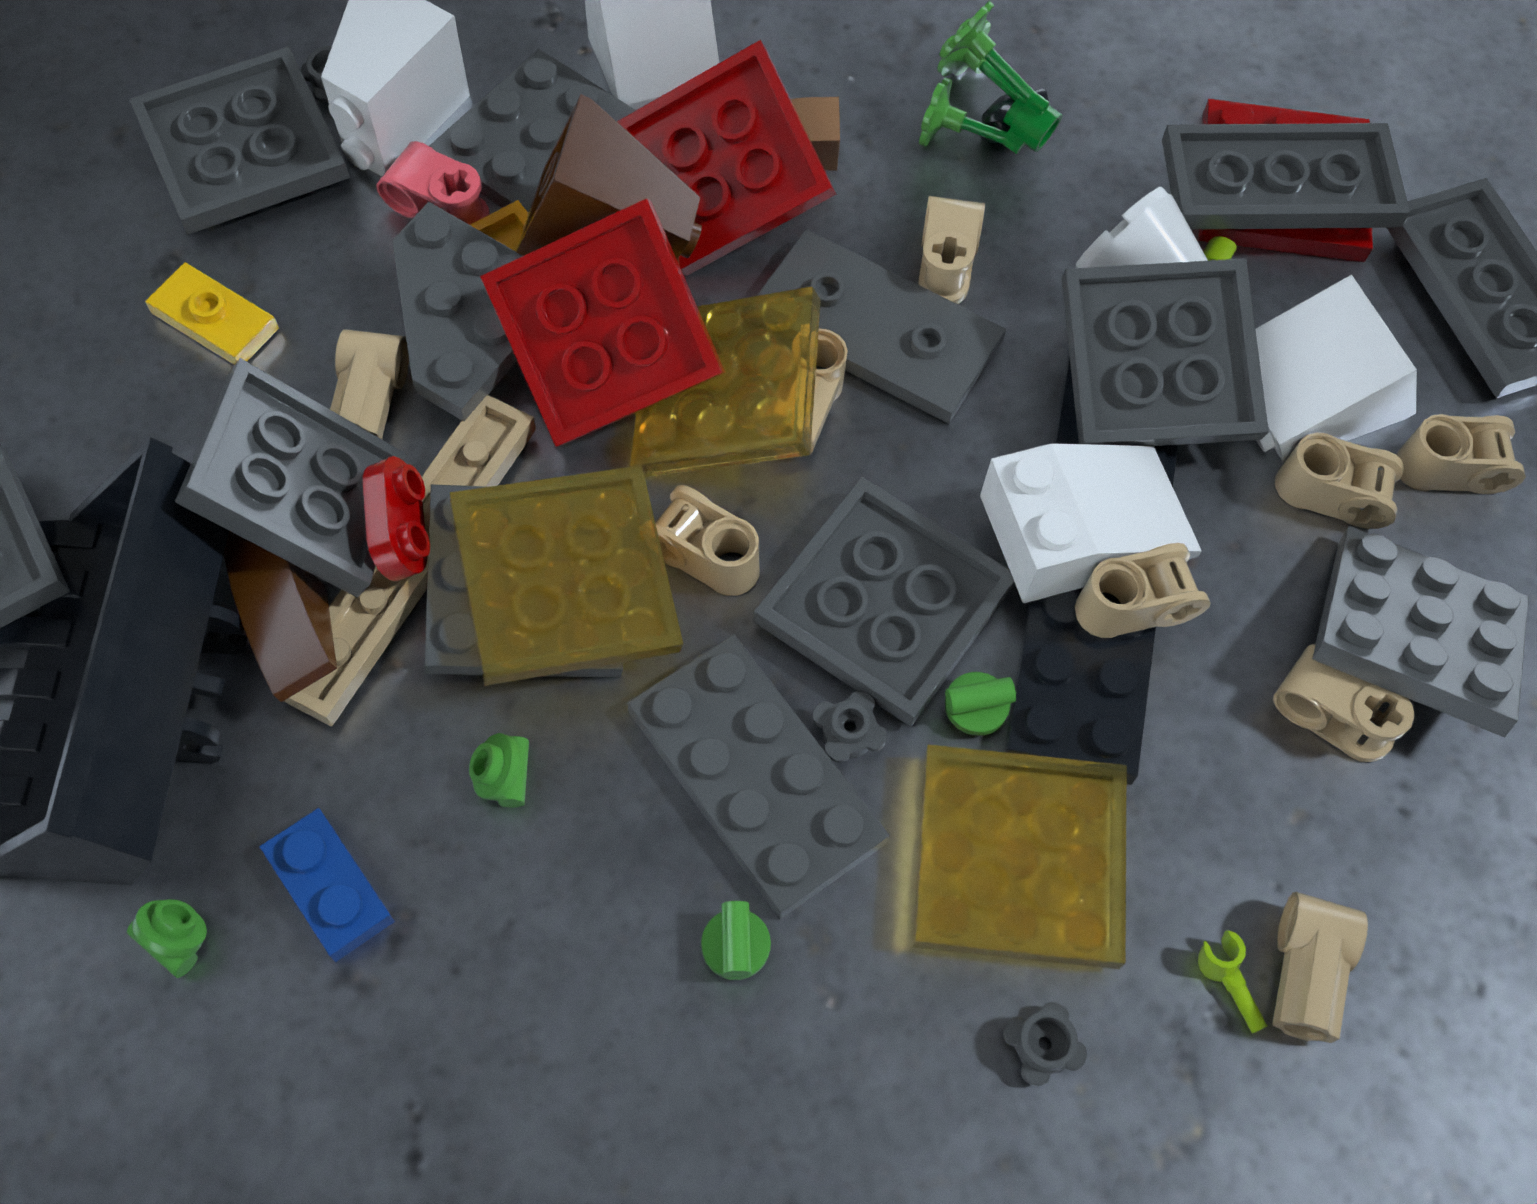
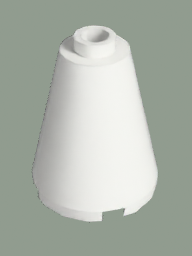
(1149, 234)

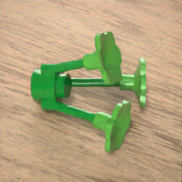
(1029, 117)

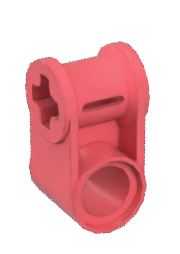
(428, 176)

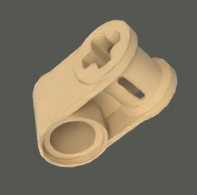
(950, 246)
(1462, 455)
(1340, 479)
(698, 532)
(1152, 592)
(1342, 708)

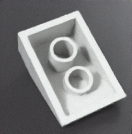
(1078, 505)

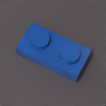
(327, 884)

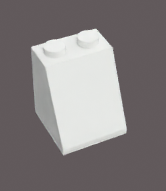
(651, 45)
(392, 78)
(1332, 370)

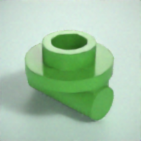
(979, 702)
(500, 769)
(169, 933)
(735, 942)

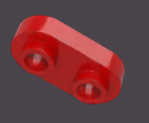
(395, 518)

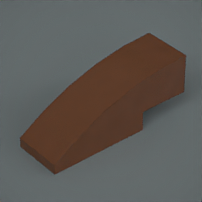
(282, 616)

